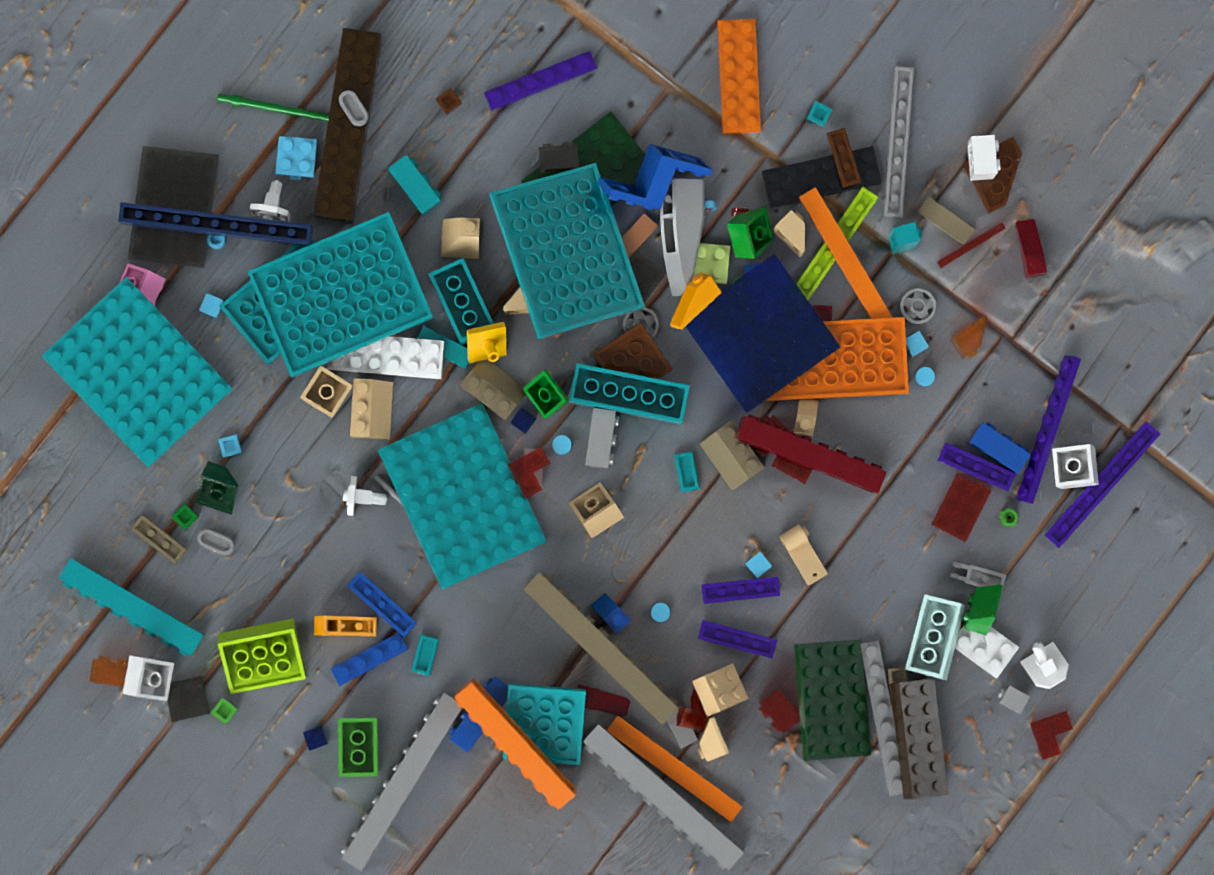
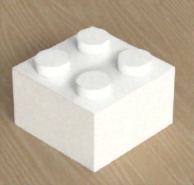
(982, 157)
(1075, 466)
(148, 678)

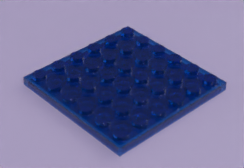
(761, 334)

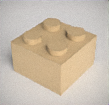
(720, 690)

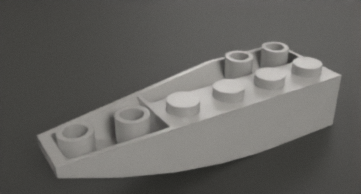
(681, 230)

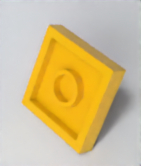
(486, 342)

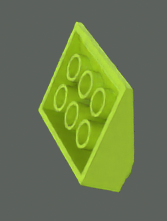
(261, 656)

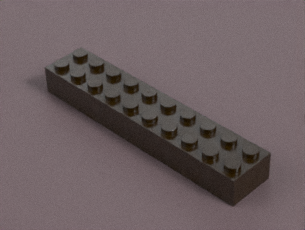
(344, 141)

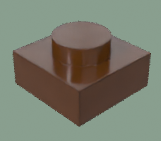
(448, 101)

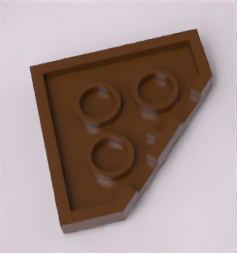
(995, 191)
(634, 354)

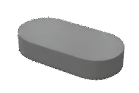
(353, 108)
(216, 542)

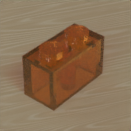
(108, 672)

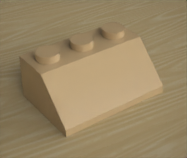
(371, 409)

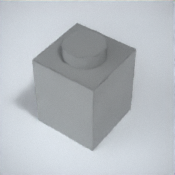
(1013, 699)

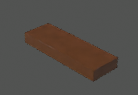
(843, 157)

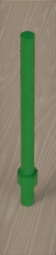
(237, 100)

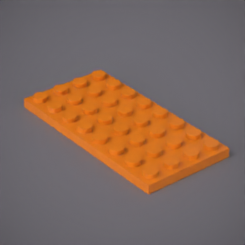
(867, 364)

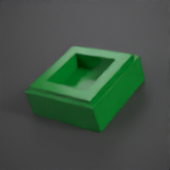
(185, 516)

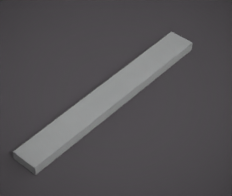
(898, 142)

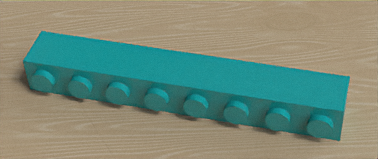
(132, 607)

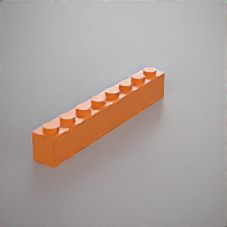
(515, 743)

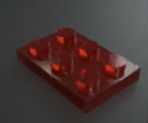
(961, 507)

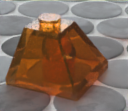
(970, 338)

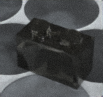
(558, 157)

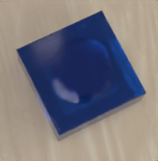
(523, 420)
(315, 738)

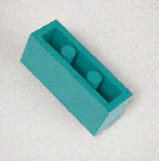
(415, 185)
(904, 237)

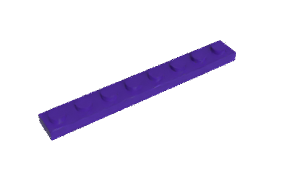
(1048, 429)
(1107, 480)

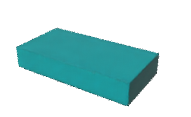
(686, 471)
(425, 655)

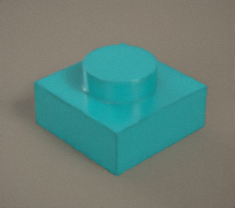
(819, 114)

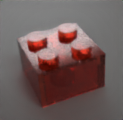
(779, 711)

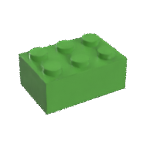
(358, 747)

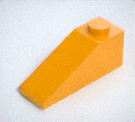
(696, 297)
(345, 626)

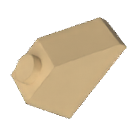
(806, 417)

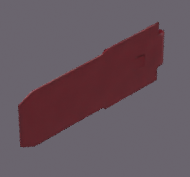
(605, 701)

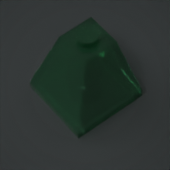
(217, 488)

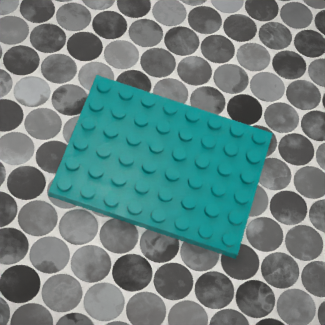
(566, 251)
(340, 294)
(136, 372)
(461, 496)

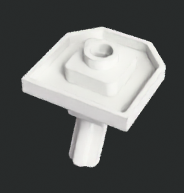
(270, 209)
(357, 496)
(1046, 665)

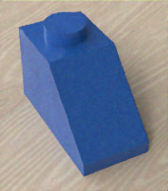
(611, 613)

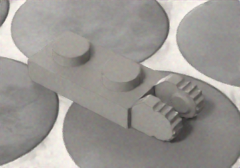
(978, 576)

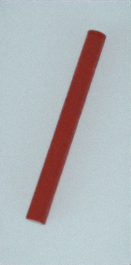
(972, 244)

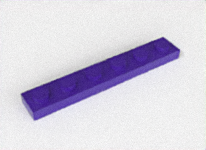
(540, 80)

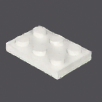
(988, 651)

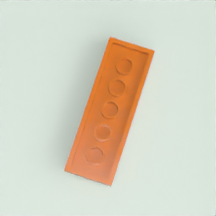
(739, 76)

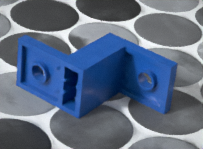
(654, 177)

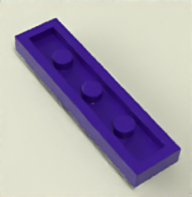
(976, 467)
(740, 590)
(737, 639)

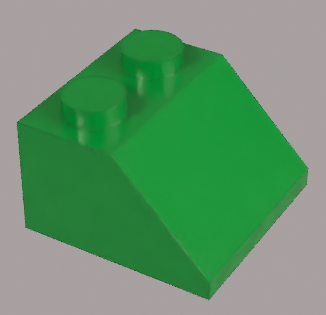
(750, 233)
(546, 394)
(982, 608)

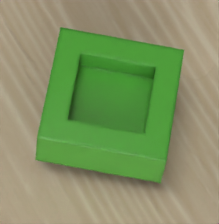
(224, 711)

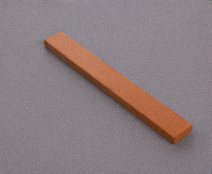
(844, 255)
(674, 768)

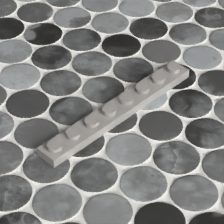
(882, 715)

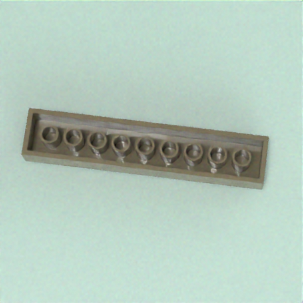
(595, 642)

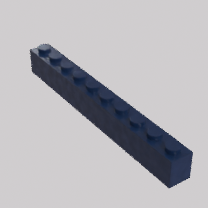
(215, 224)

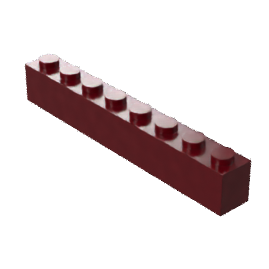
(811, 455)

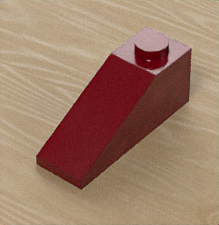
(1030, 248)

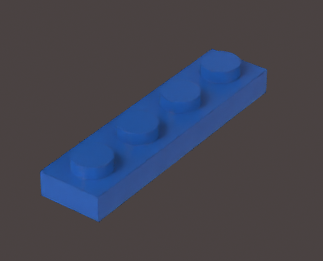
(382, 604)
(369, 659)

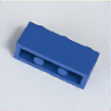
(999, 447)

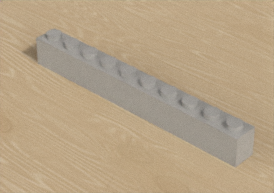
(402, 782)
(663, 797)

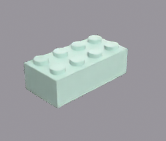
(935, 637)

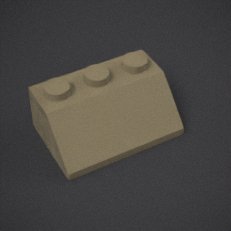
(494, 388)
(731, 457)

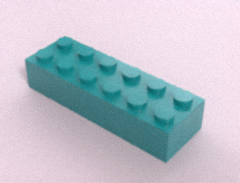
(629, 394)

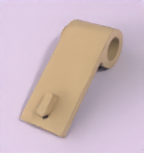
(802, 554)

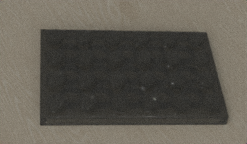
(177, 182)

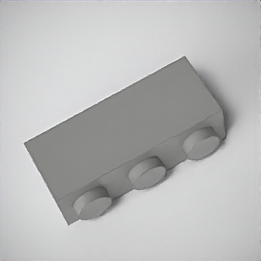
(601, 438)

